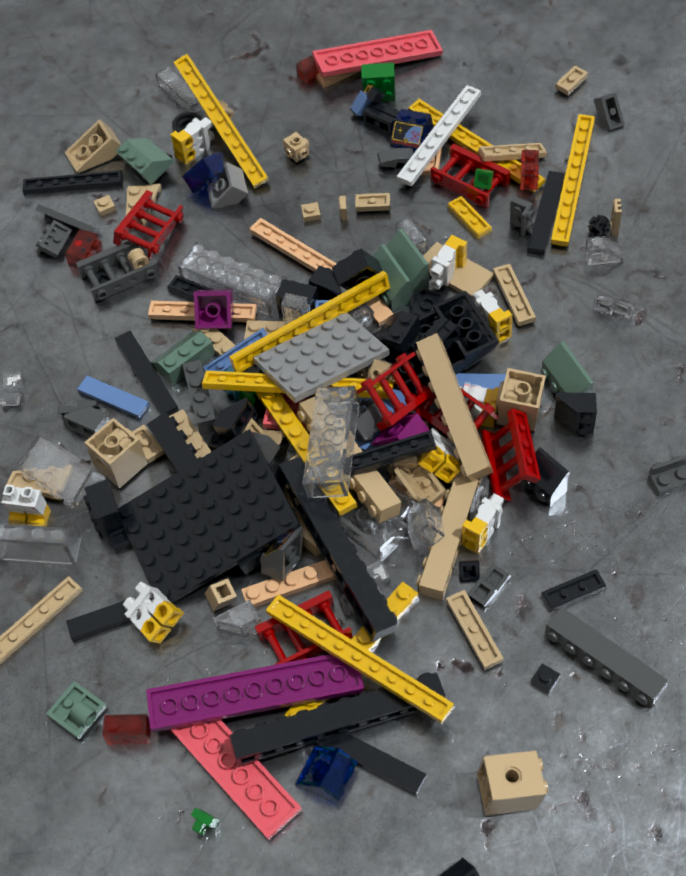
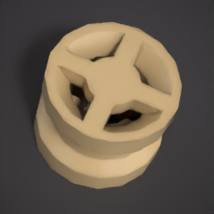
(137, 258)

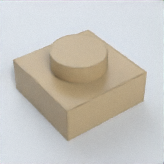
(104, 205)
(310, 212)

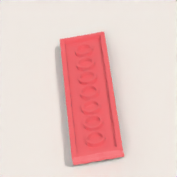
(385, 50)
(247, 785)

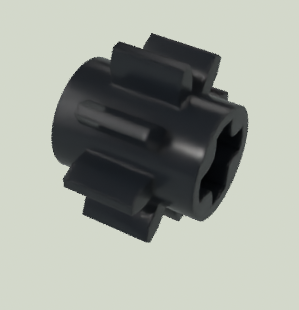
(599, 225)

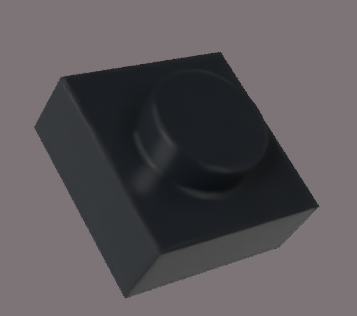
(545, 678)

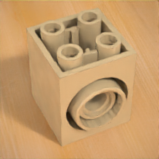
(522, 392)
(116, 452)
(511, 782)

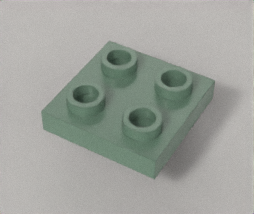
(76, 710)

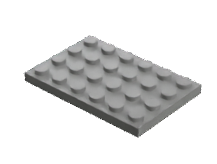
(320, 356)

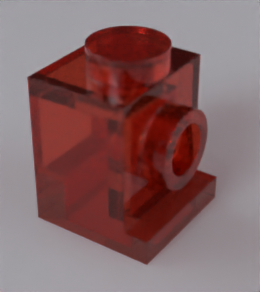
(307, 69)

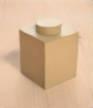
(220, 594)

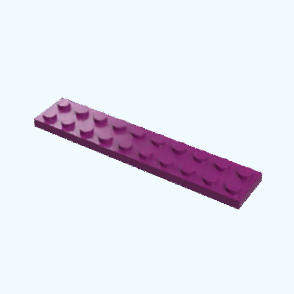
(250, 691)

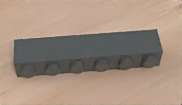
(606, 657)

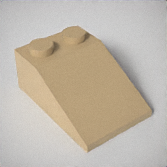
(93, 147)

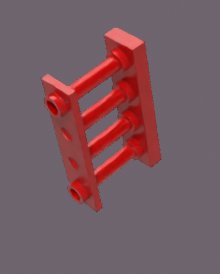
(470, 162)
(138, 213)
(411, 400)
(436, 421)
(524, 452)
(269, 628)

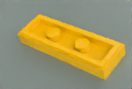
(469, 217)

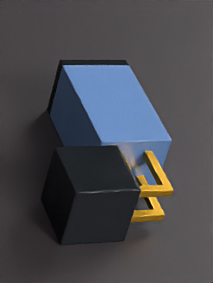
(364, 99)

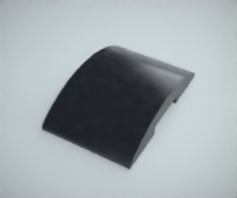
(473, 344)

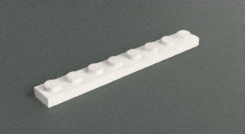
(438, 135)

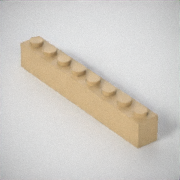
(454, 408)
(369, 485)
(443, 554)

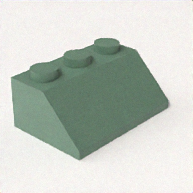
(144, 158)
(410, 261)
(399, 291)
(191, 348)
(565, 371)

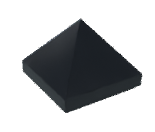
(469, 570)

